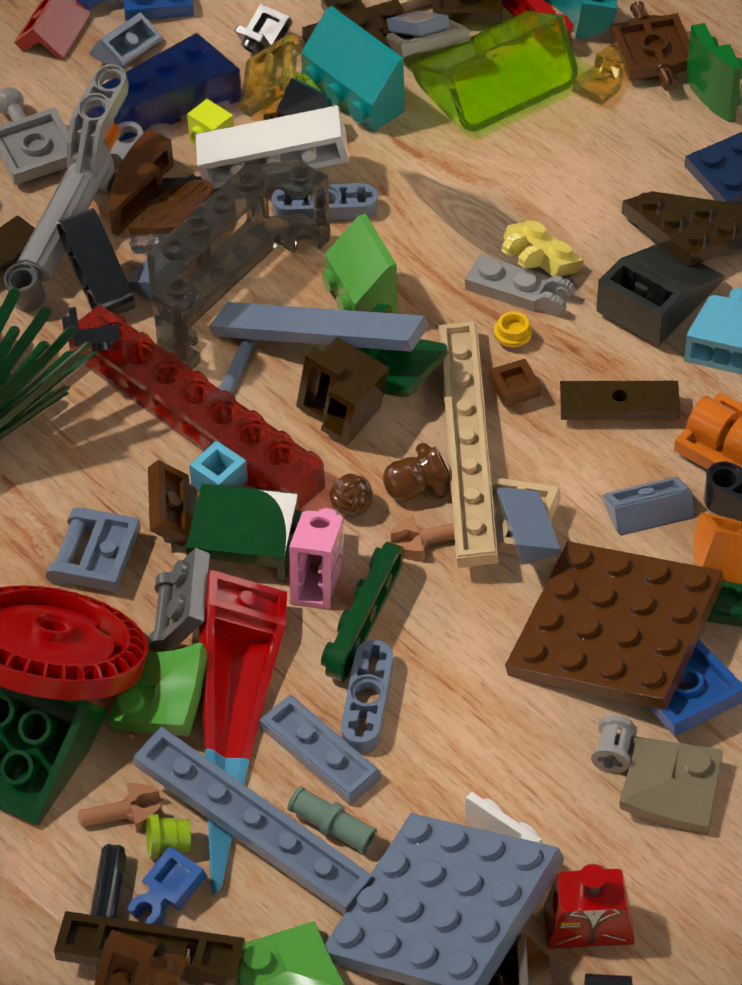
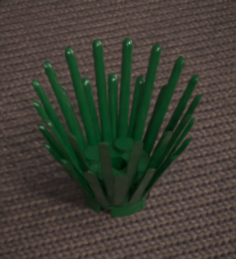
(21, 405)

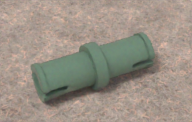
(332, 819)

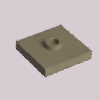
(409, 45)

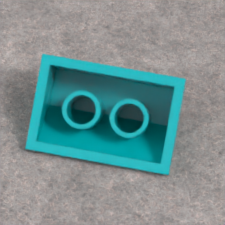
(355, 70)

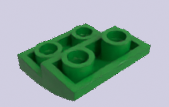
(714, 73)

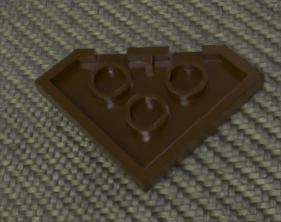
(687, 225)

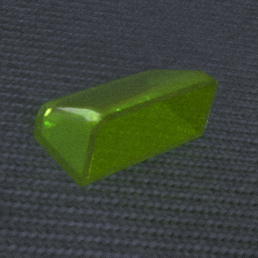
(500, 70)

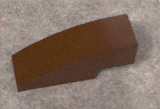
(139, 179)

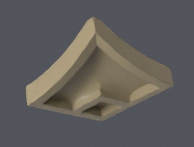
(672, 783)

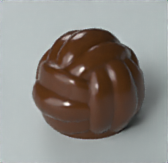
(351, 495)

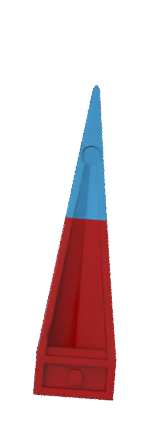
(242, 643)

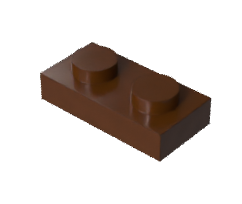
(169, 502)

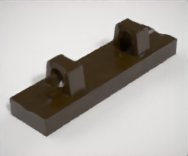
(212, 955)

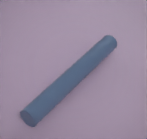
(238, 365)

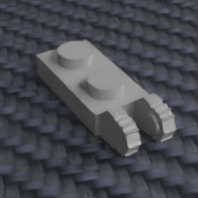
(519, 286)

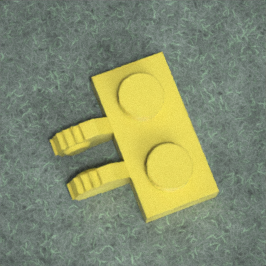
(540, 249)

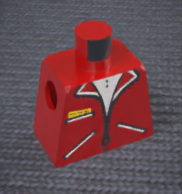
(588, 909)

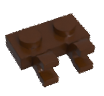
(132, 963)

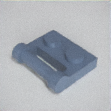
(105, 553)

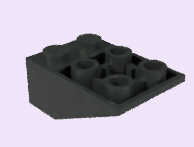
(654, 292)

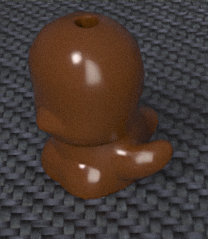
(413, 475)

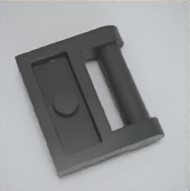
(180, 601)

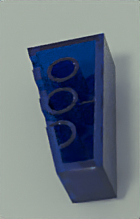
(175, 84)

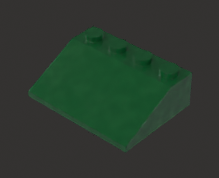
(41, 749)

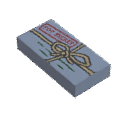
(418, 23)

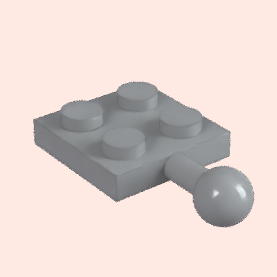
(32, 143)

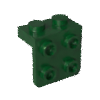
(406, 367)

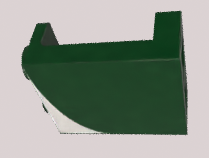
(245, 526)

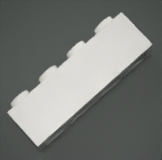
(309, 136)

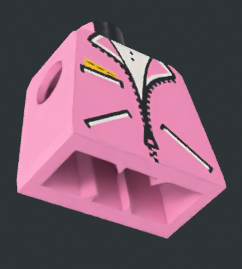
(316, 538)

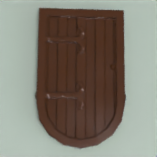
(173, 208)

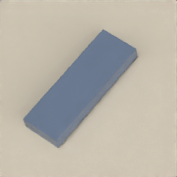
(320, 749)

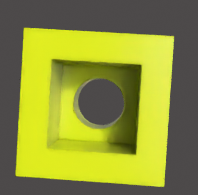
(207, 118)

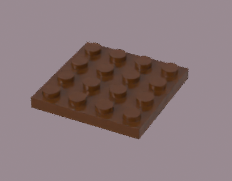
(615, 624)

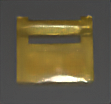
(261, 74)

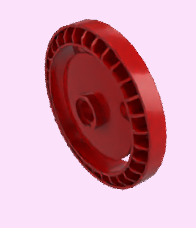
(66, 645)

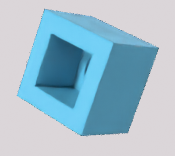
(218, 467)

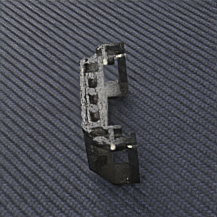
(184, 299)

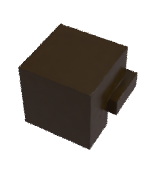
(341, 388)

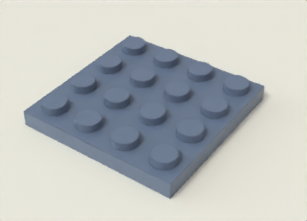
(443, 904)

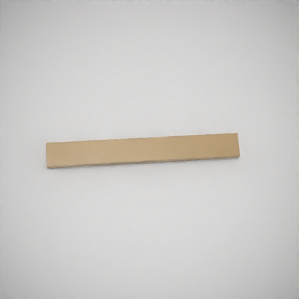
(468, 447)

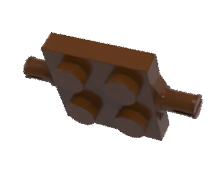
(652, 46)

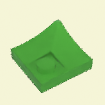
(164, 694)
(289, 958)

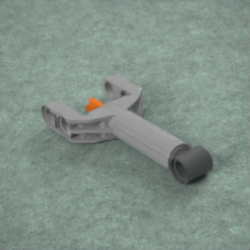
(90, 167)

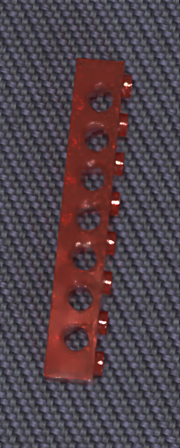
(201, 410)

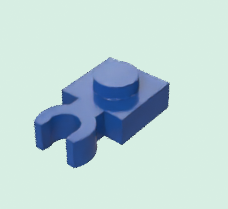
(169, 882)

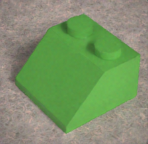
(360, 269)

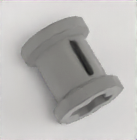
(620, 759)

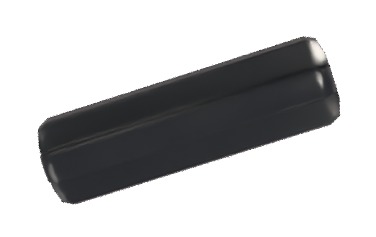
(108, 881)

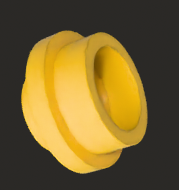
(513, 329)

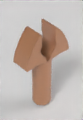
(419, 537)
(127, 808)

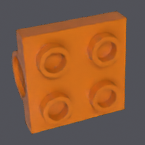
(713, 432)

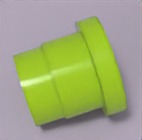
(165, 833)

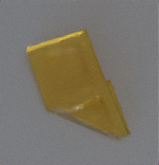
(603, 78)

